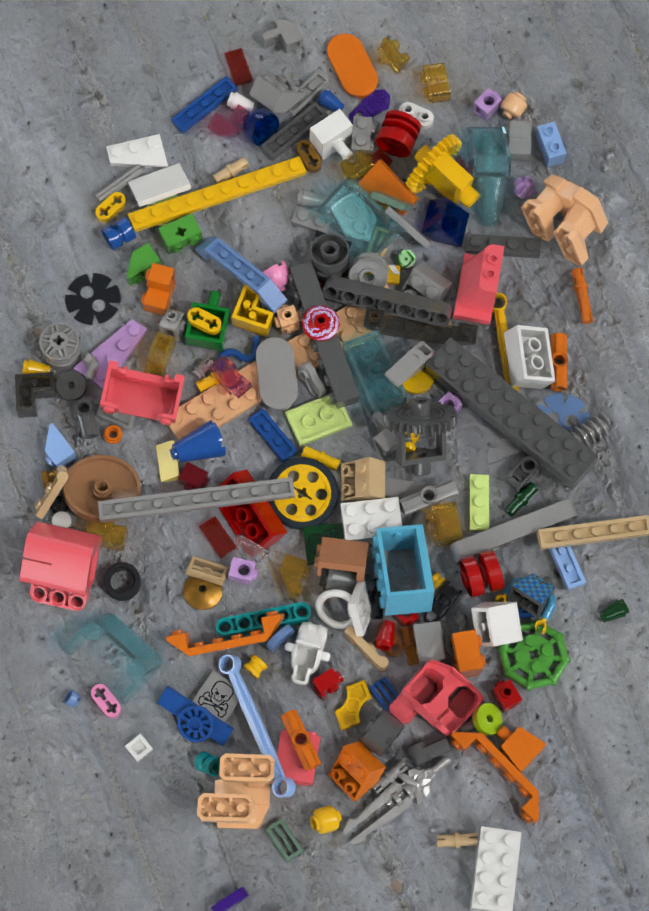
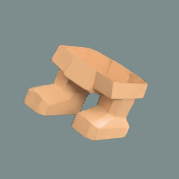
(580, 211)
(240, 793)

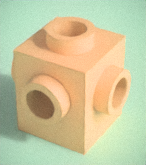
(287, 319)

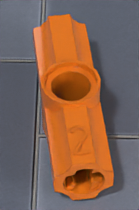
(558, 347)
(305, 751)

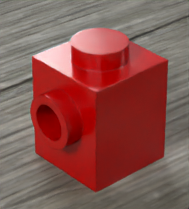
(506, 695)

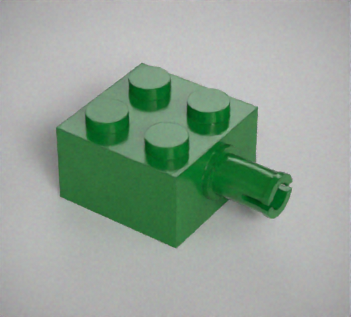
(199, 338)

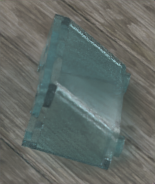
(359, 217)

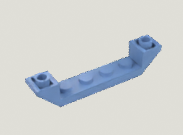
(243, 270)

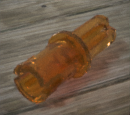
(409, 645)

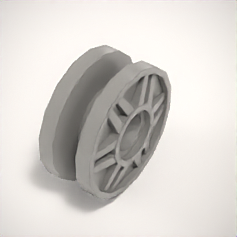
(371, 263)

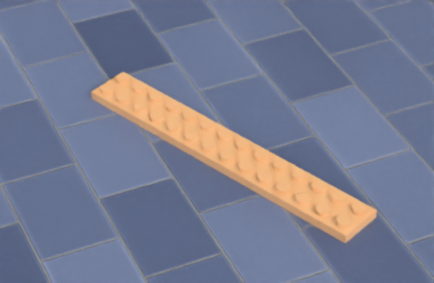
(222, 407)

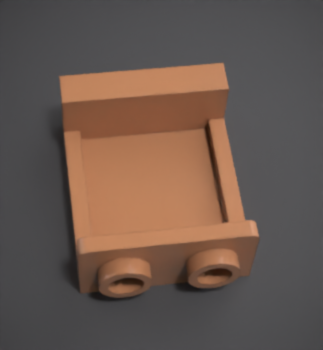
(342, 555)

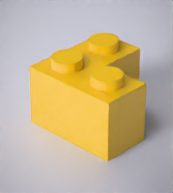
(249, 315)

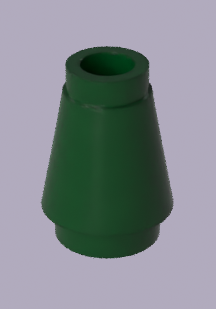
(614, 611)

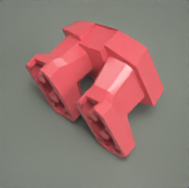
(433, 701)

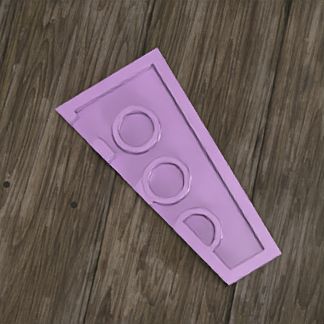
(115, 348)

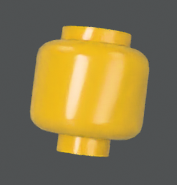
(325, 819)

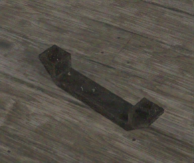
(410, 329)

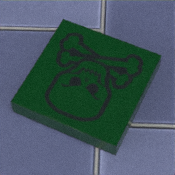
(314, 534)

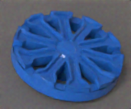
(196, 723)

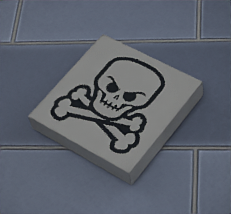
(217, 696)

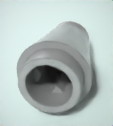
(308, 199)

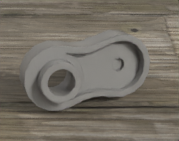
(309, 375)

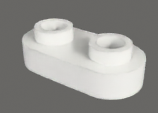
(418, 112)

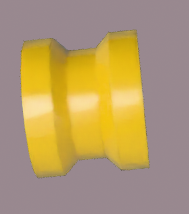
(255, 666)

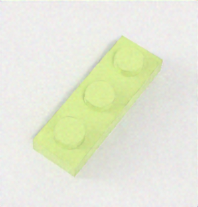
(478, 502)

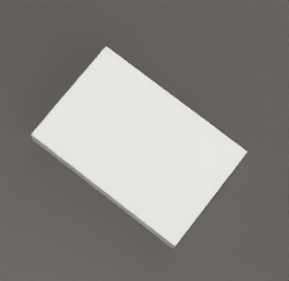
(159, 185)

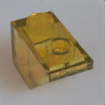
(160, 354)
(292, 573)

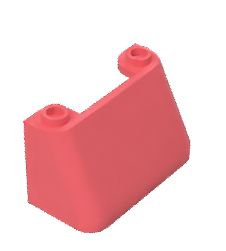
(141, 394)

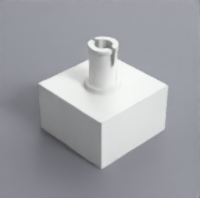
(332, 135)

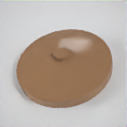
(97, 480)

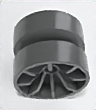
(330, 256)

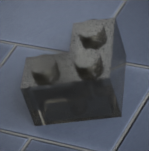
(30, 388)

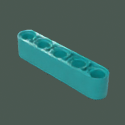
(253, 617)

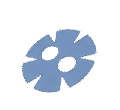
(571, 407)

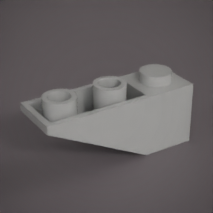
(410, 364)

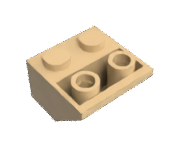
(363, 480)

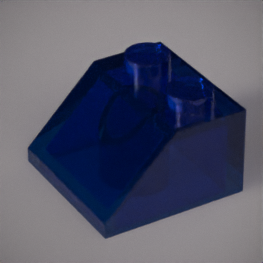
(445, 222)

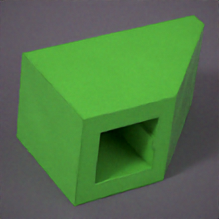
(140, 262)

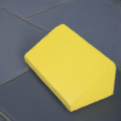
(167, 466)

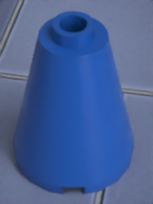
(199, 444)

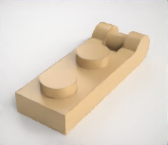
(51, 492)
(367, 650)

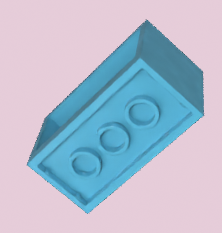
(398, 539)

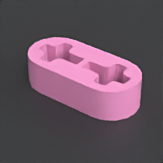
(109, 698)

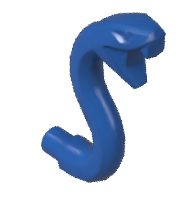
(240, 356)

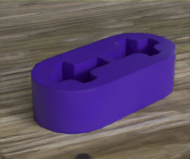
(231, 900)

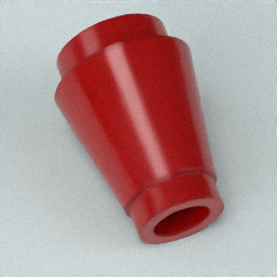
(385, 637)

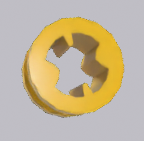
(437, 580)

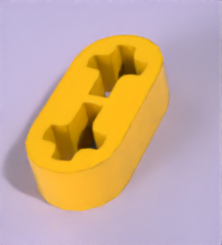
(113, 208)
(206, 317)

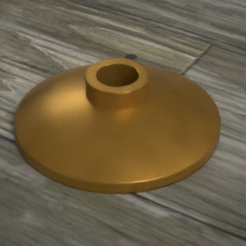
(201, 600)

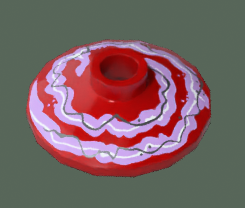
(320, 331)

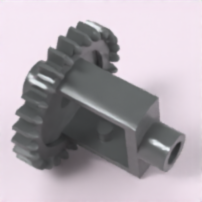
(421, 417)

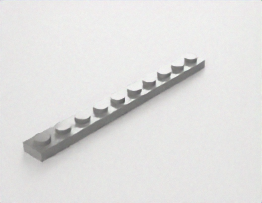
(196, 499)

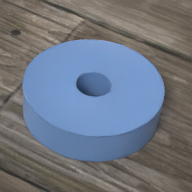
(280, 638)

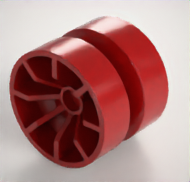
(475, 575)

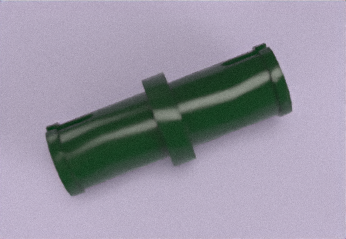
(521, 499)

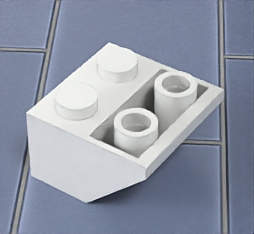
(497, 623)

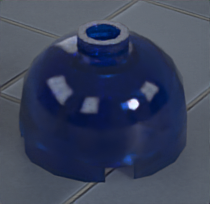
(260, 125)

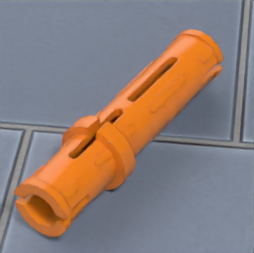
(581, 287)

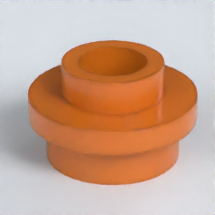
(113, 429)

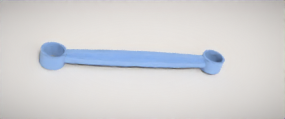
(256, 723)

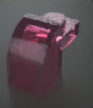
(228, 128)
(229, 377)

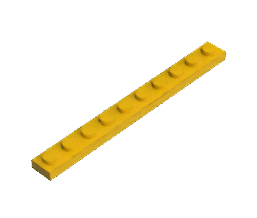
(216, 194)

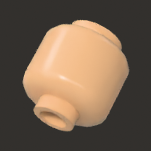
(513, 105)

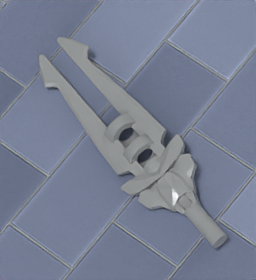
(416, 785)

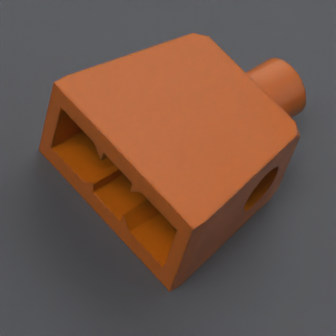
(520, 746)

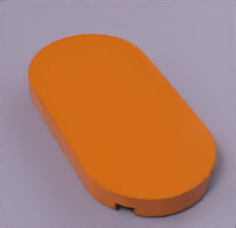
(352, 65)

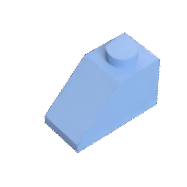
(57, 449)

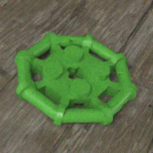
(536, 666)

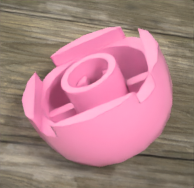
(278, 275)

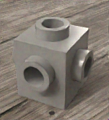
(173, 324)

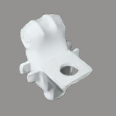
(307, 651)

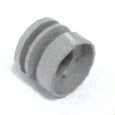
(61, 356)

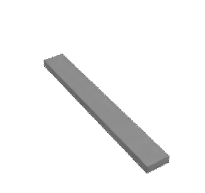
(393, 487)

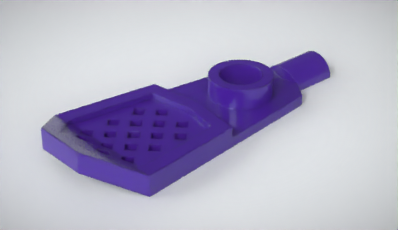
(369, 111)

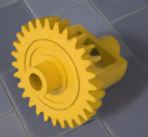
(440, 170)

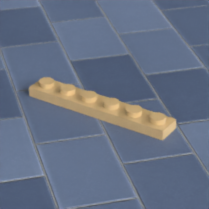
(593, 532)

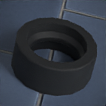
(122, 566)

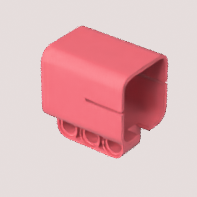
(60, 562)

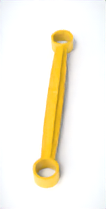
(501, 327)

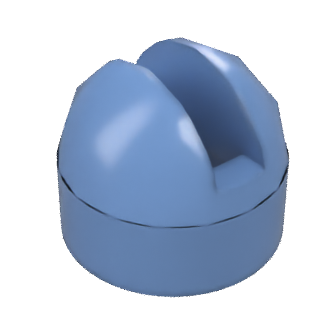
(72, 698)

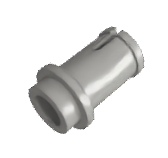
(200, 371)

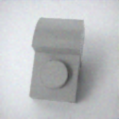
(284, 32)
(385, 440)

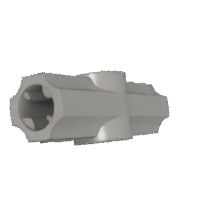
(417, 501)

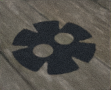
(86, 312)

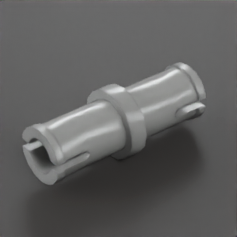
(389, 776)

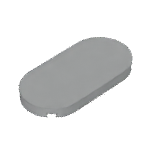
(276, 374)

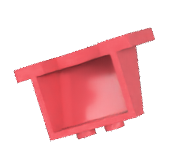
(479, 285)

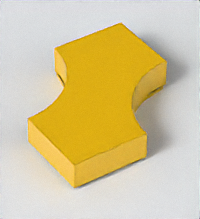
(349, 713)

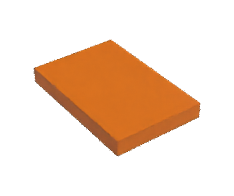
(385, 180)

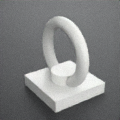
(358, 608)

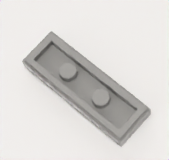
(312, 87)
(407, 226)

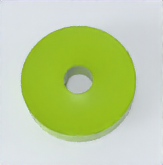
(494, 717)

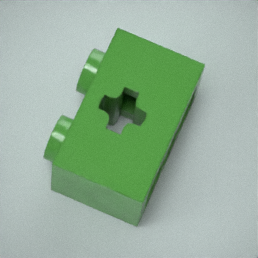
(186, 227)

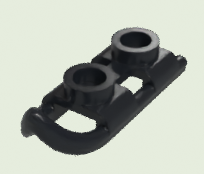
(438, 607)

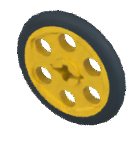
(325, 481)

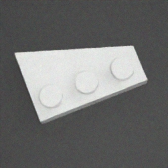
(141, 152)

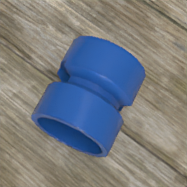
(119, 233)

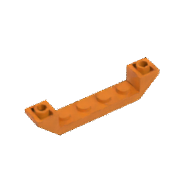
(183, 643)
(464, 740)

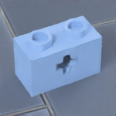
(550, 144)

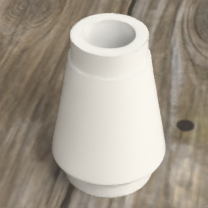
(236, 98)

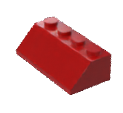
(253, 520)

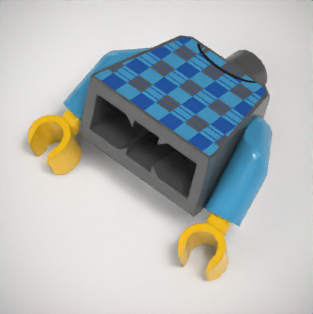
(533, 596)

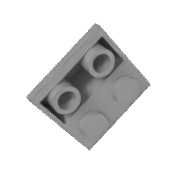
(276, 92)
(426, 283)

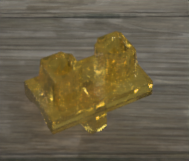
(390, 55)
(359, 167)

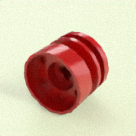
(398, 133)

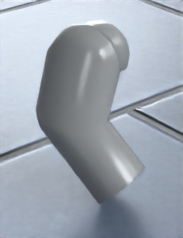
(92, 365)

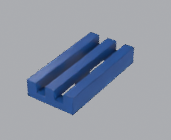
(378, 684)

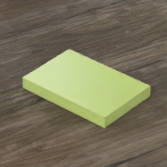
(317, 420)

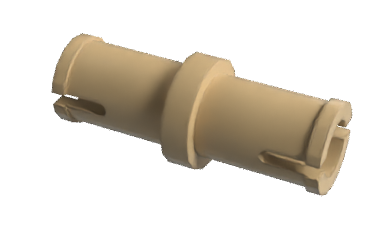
(230, 170)
(457, 840)

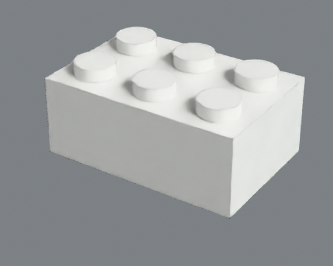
(529, 357)
(363, 517)

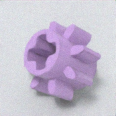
(524, 187)

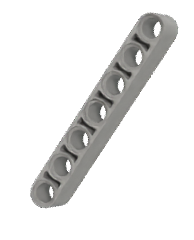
(514, 530)

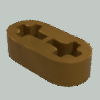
(312, 154)

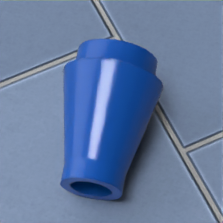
(330, 101)

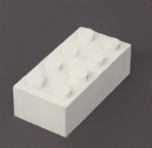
(495, 870)

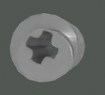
(591, 429)

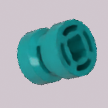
(207, 763)

